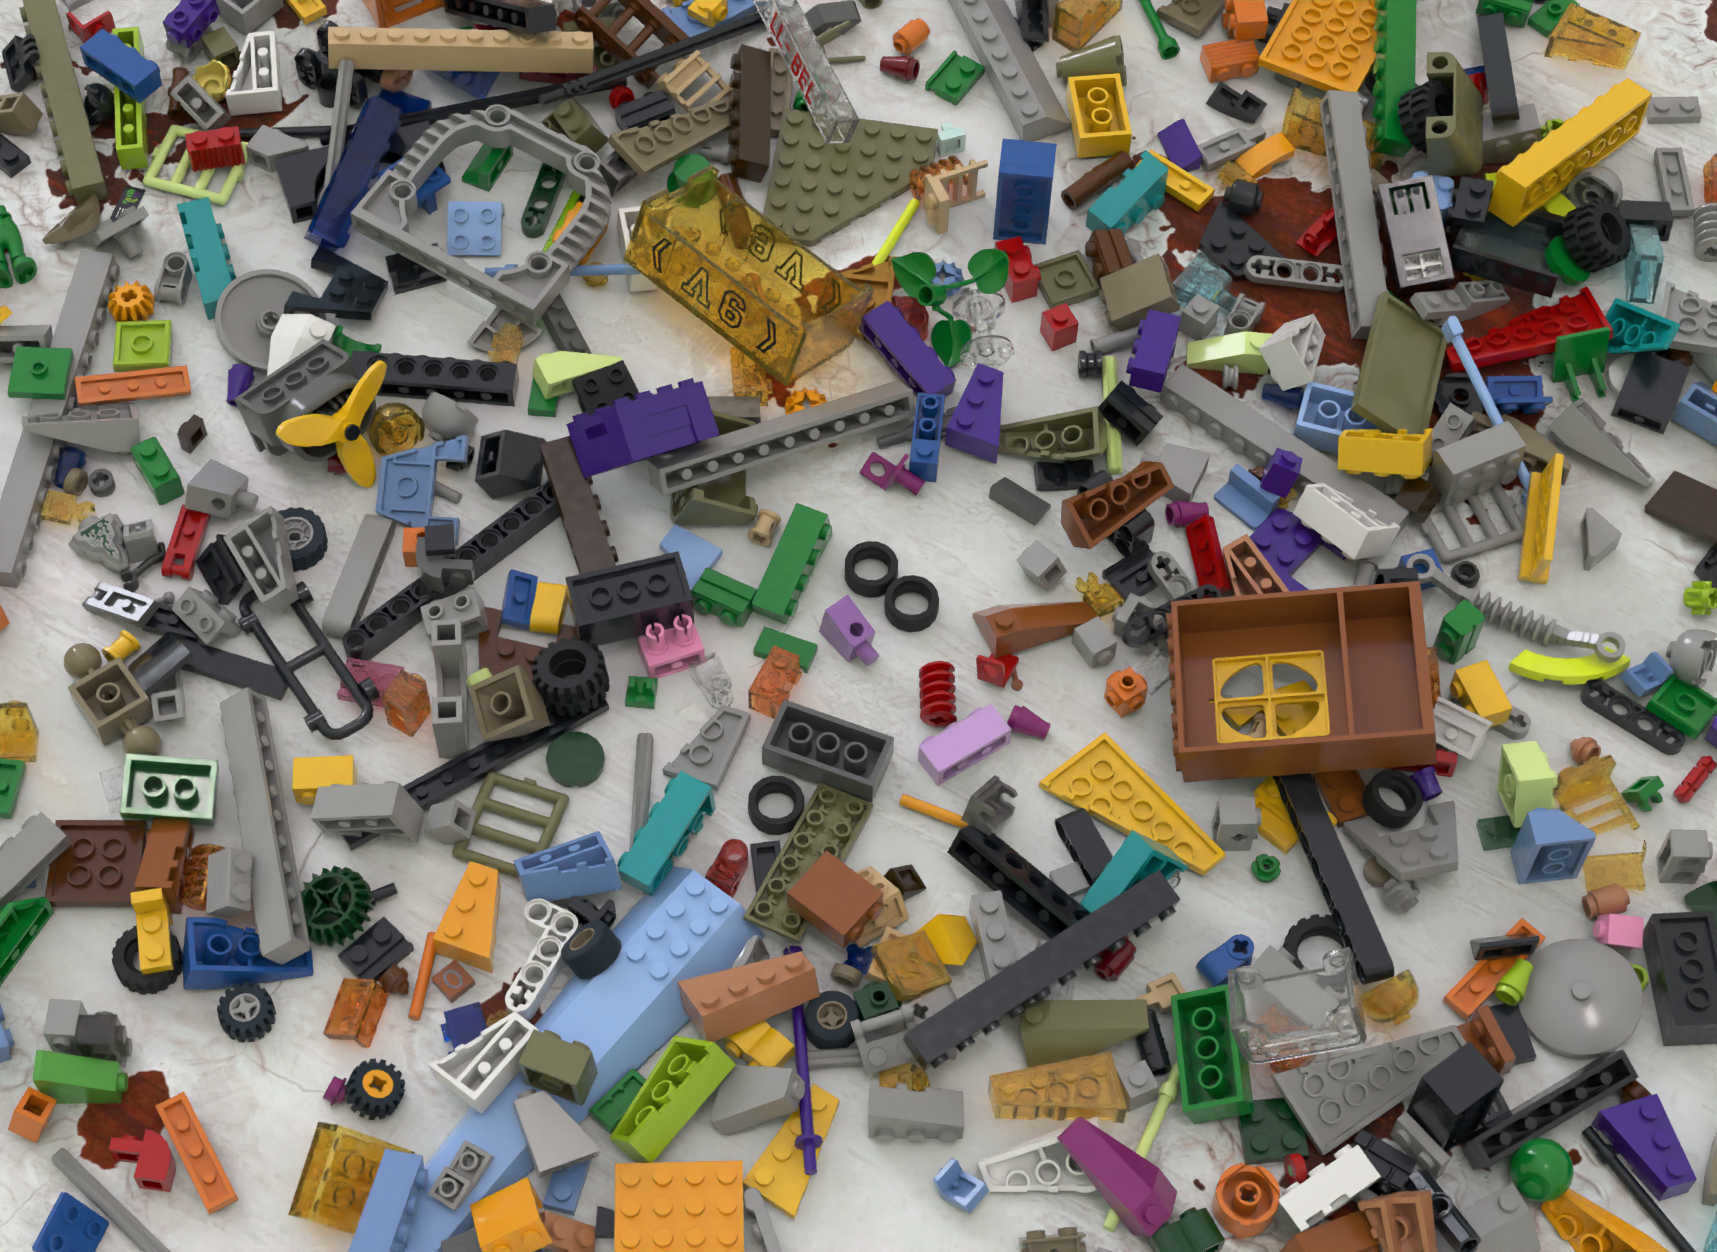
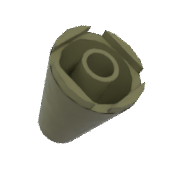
(1095, 59)

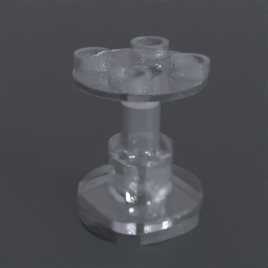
(980, 313)

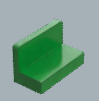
(487, 166)

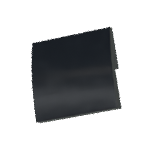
(159, 663)

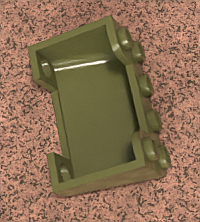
(1461, 145)

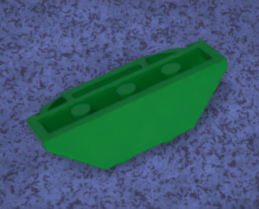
(19, 927)

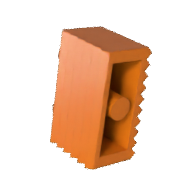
(1229, 59)

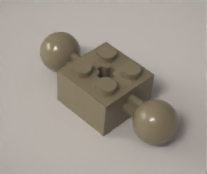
(111, 700)

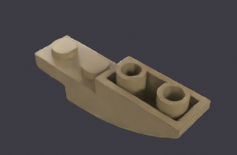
(1538, 449)

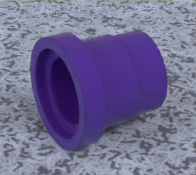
(1427, 783)

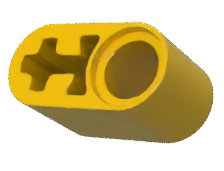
(548, 608)

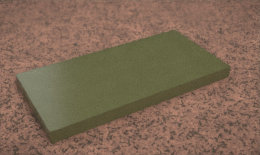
(1399, 368)

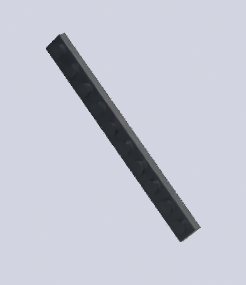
(481, 760)

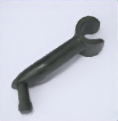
(149, 562)

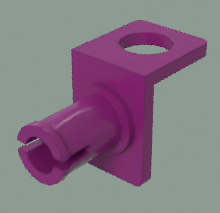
(892, 474)

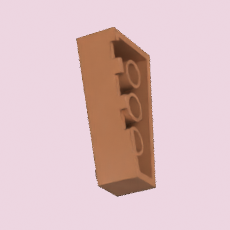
(747, 994)

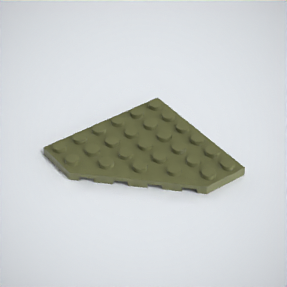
(827, 185)

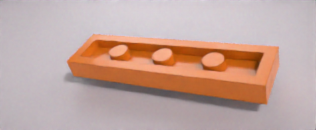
(132, 385)
(1481, 980)
(196, 1153)

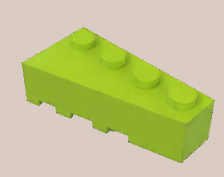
(670, 1097)

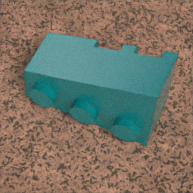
(1132, 198)
(1131, 864)

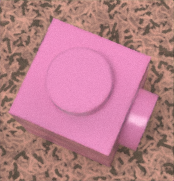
(1619, 931)

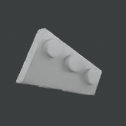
(712, 749)

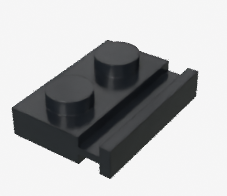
(221, 570)
(1131, 574)
(376, 951)

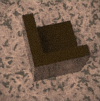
(1418, 497)

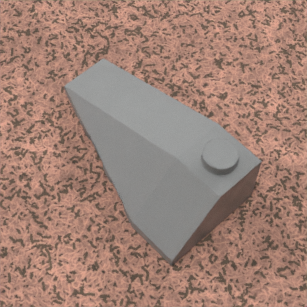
(109, 428)
(1501, 1223)

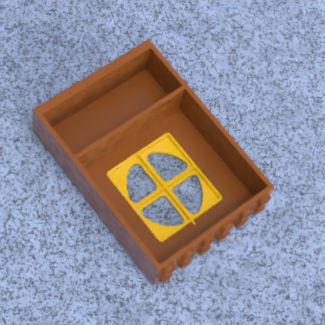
(1356, 644)

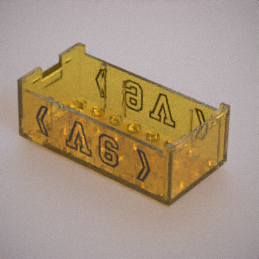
(746, 277)

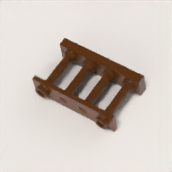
(647, 13)

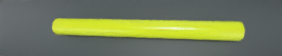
(896, 232)

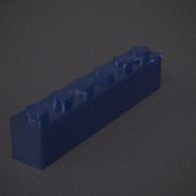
(353, 173)

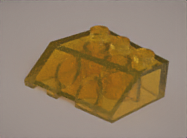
(338, 1177)

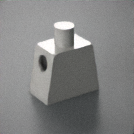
(1184, 467)
(219, 491)

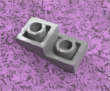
(461, 1176)

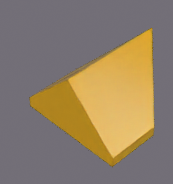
(950, 938)

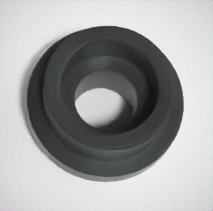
(1466, 568)

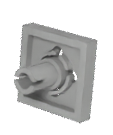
(121, 231)

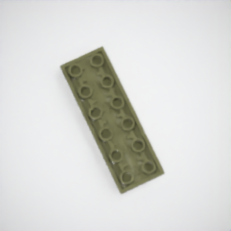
(827, 824)

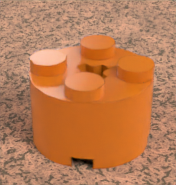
(1231, 1196)

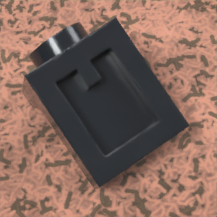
(588, 912)

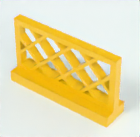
(1540, 522)

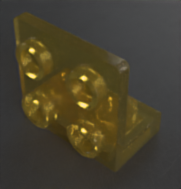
(18, 732)

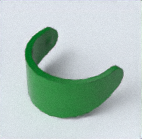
(350, 345)

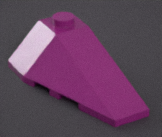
(1125, 1179)

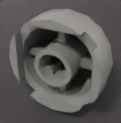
(1593, 184)
(446, 419)
(1693, 655)

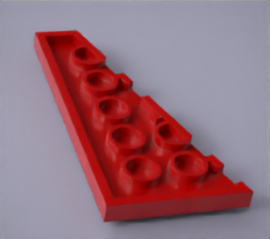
(1533, 332)

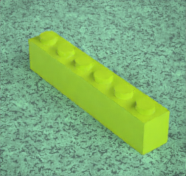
(130, 115)

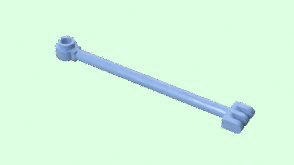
(1452, 332)

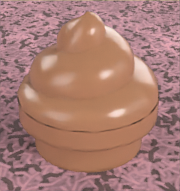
(1584, 749)

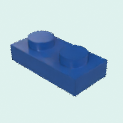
(518, 599)

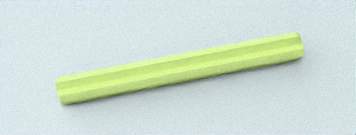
(1114, 448)

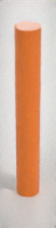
(423, 978)

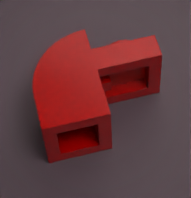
(153, 1157)

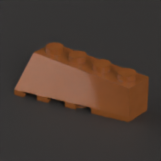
(1104, 509)

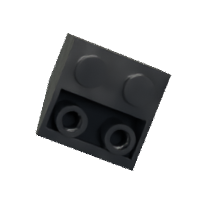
(509, 463)

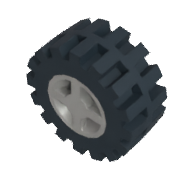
(242, 1002)

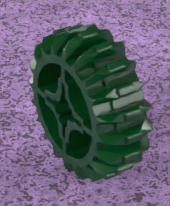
(346, 892)

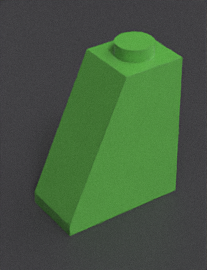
(78, 1078)

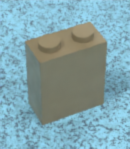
(1136, 290)

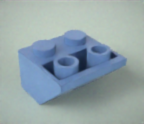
(1699, 411)

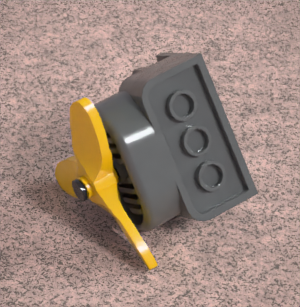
(316, 410)

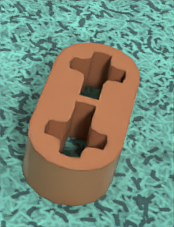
(395, 79)

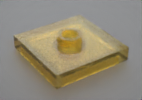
(910, 965)

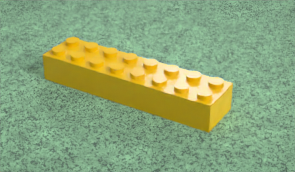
(1566, 151)

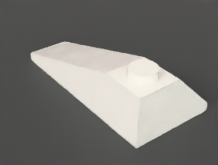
(294, 336)
(1036, 1166)

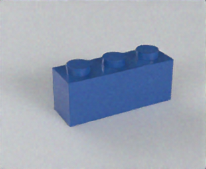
(121, 65)

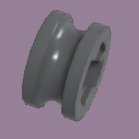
(105, 490)

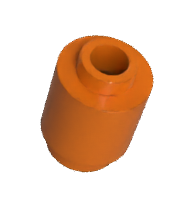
(911, 36)

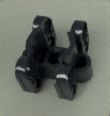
(315, 72)

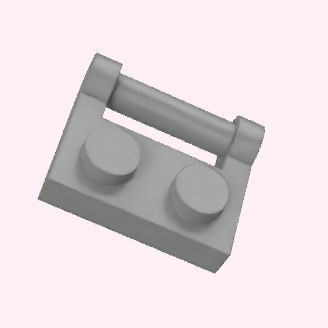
(886, 1050)

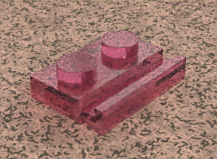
(380, 674)

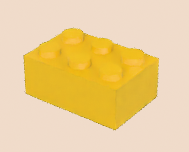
(1098, 115)

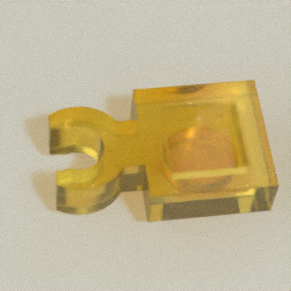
(63, 507)
(1098, 597)

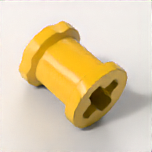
(121, 647)

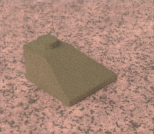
(508, 705)

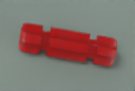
(1695, 779)

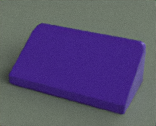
(1180, 146)

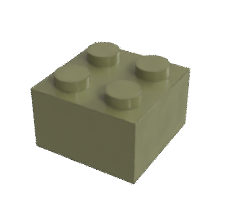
(558, 1066)

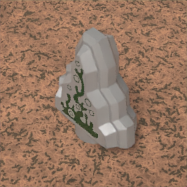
(102, 541)

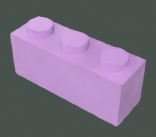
(964, 744)

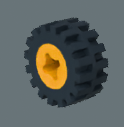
(369, 1099)

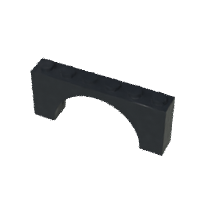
(304, 173)

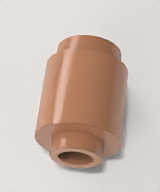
(1605, 900)

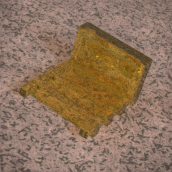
(1589, 783)

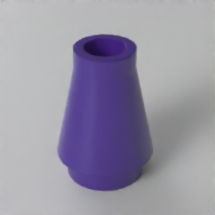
(239, 380)

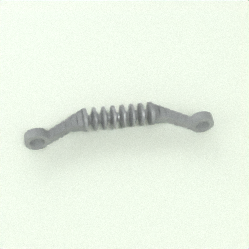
(1550, 633)

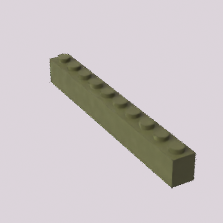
(64, 101)

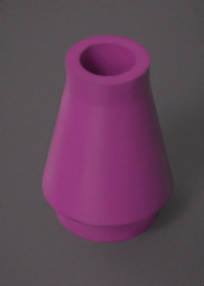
(1184, 513)
(1027, 723)

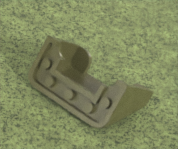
(718, 500)

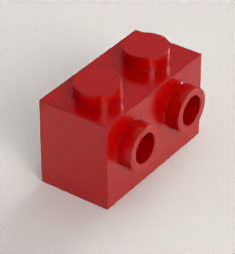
(1022, 274)

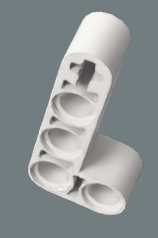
(537, 965)

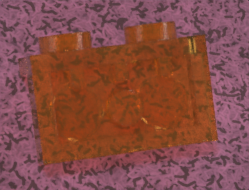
(356, 1011)

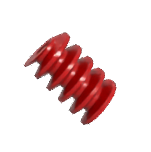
(937, 694)

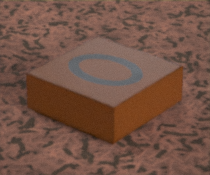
(453, 981)

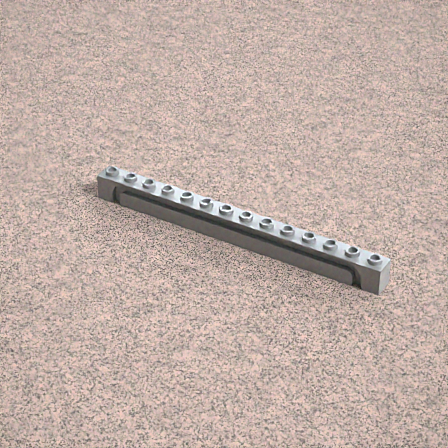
(36, 454)

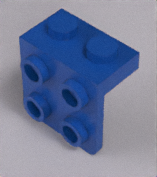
(1517, 393)

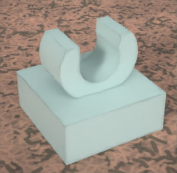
(950, 140)

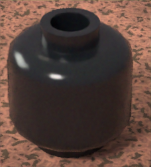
(1243, 197)

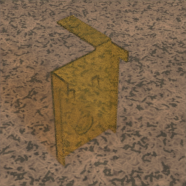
(1615, 868)

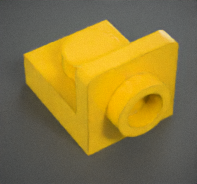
(708, 11)

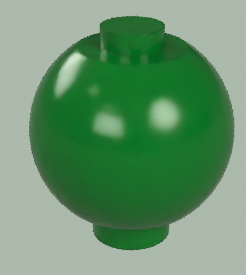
(1541, 1170)

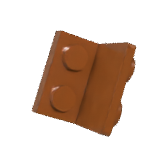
(1488, 1039)

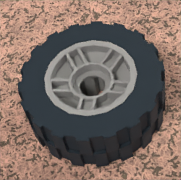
(309, 535)

